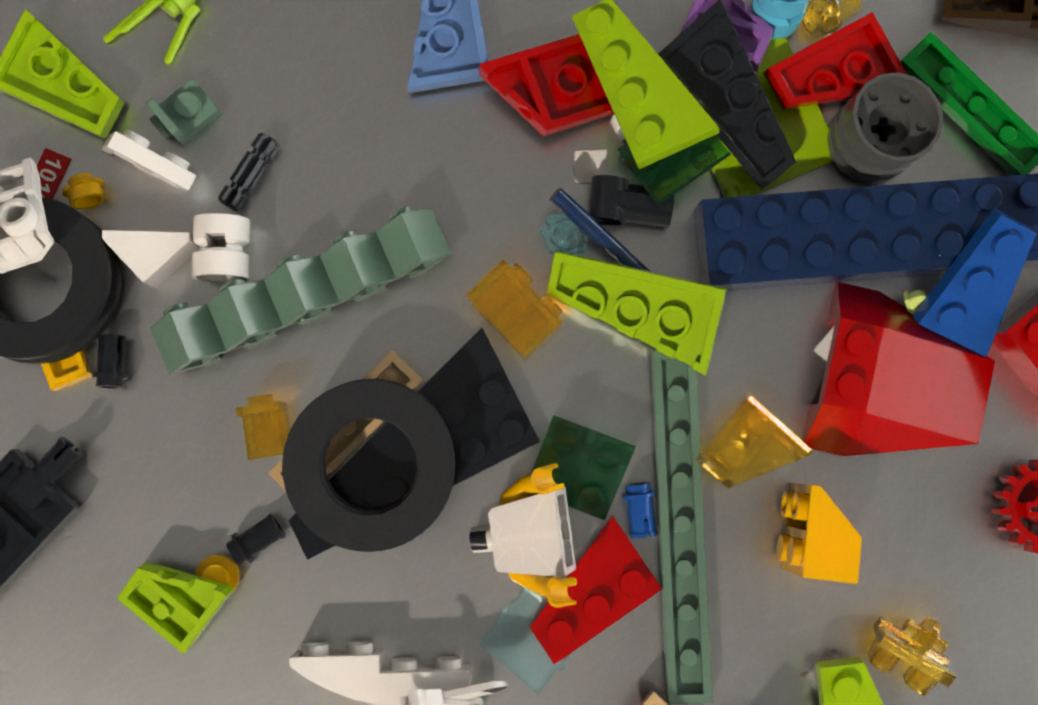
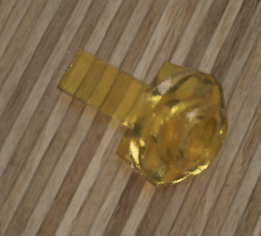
(826, 15)

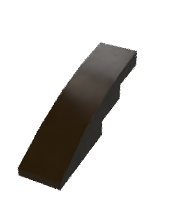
(998, 16)

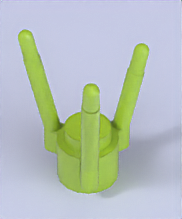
(171, 7)

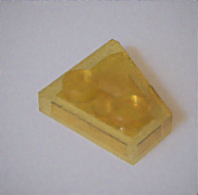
(751, 446)

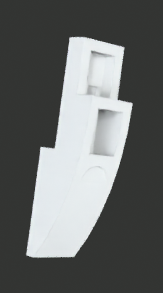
(362, 676)

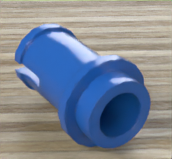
(641, 509)

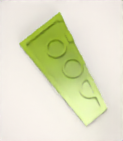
(644, 93)
(658, 309)

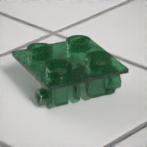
(677, 170)
(588, 464)

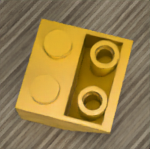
(817, 537)

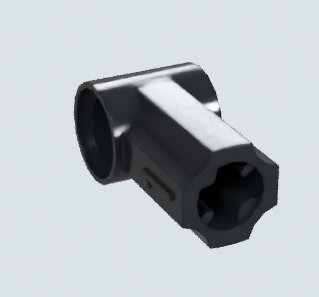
(616, 202)

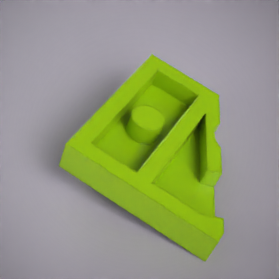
(174, 602)

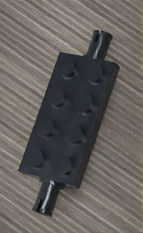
(32, 505)

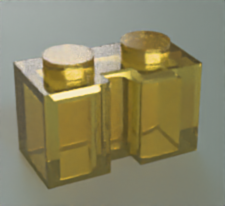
(515, 308)

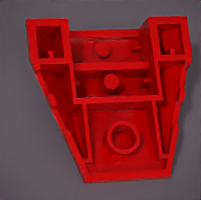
(894, 382)

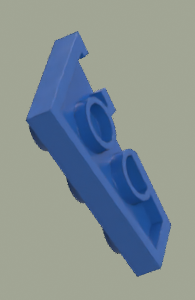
(978, 284)

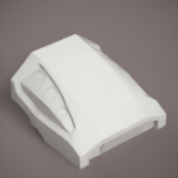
(22, 217)

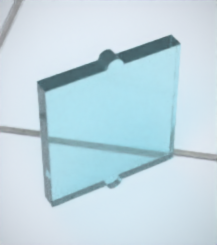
(517, 646)

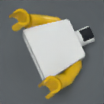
(532, 536)

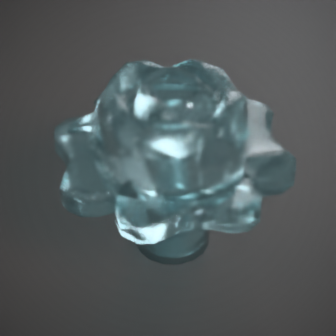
(563, 235)

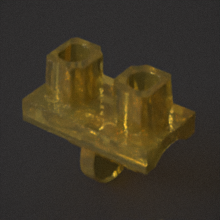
(915, 645)

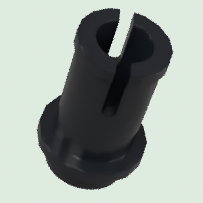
(110, 361)
(255, 539)

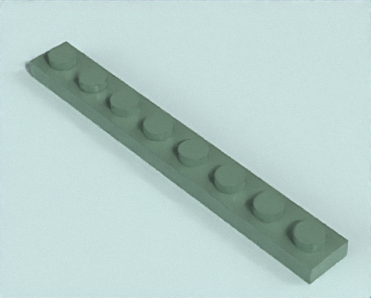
(681, 531)

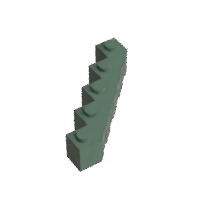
(299, 290)

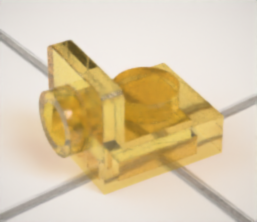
(265, 426)

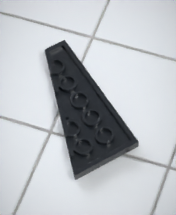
(483, 424)

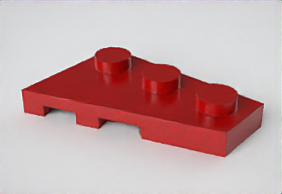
(834, 66)
(608, 587)

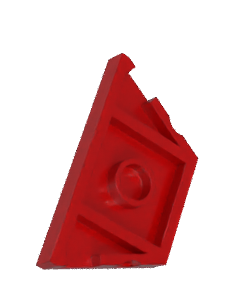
(550, 85)

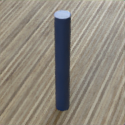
(594, 230)

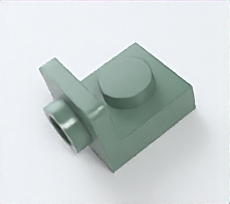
(184, 112)

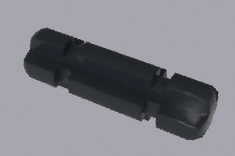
(248, 172)

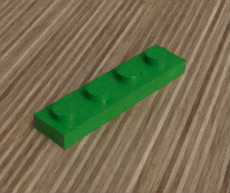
(974, 106)

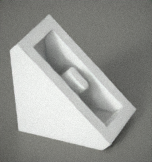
(151, 254)

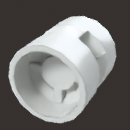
(215, 262)

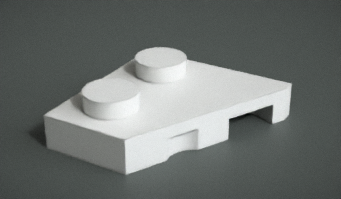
(134, 150)

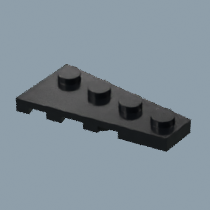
(722, 80)

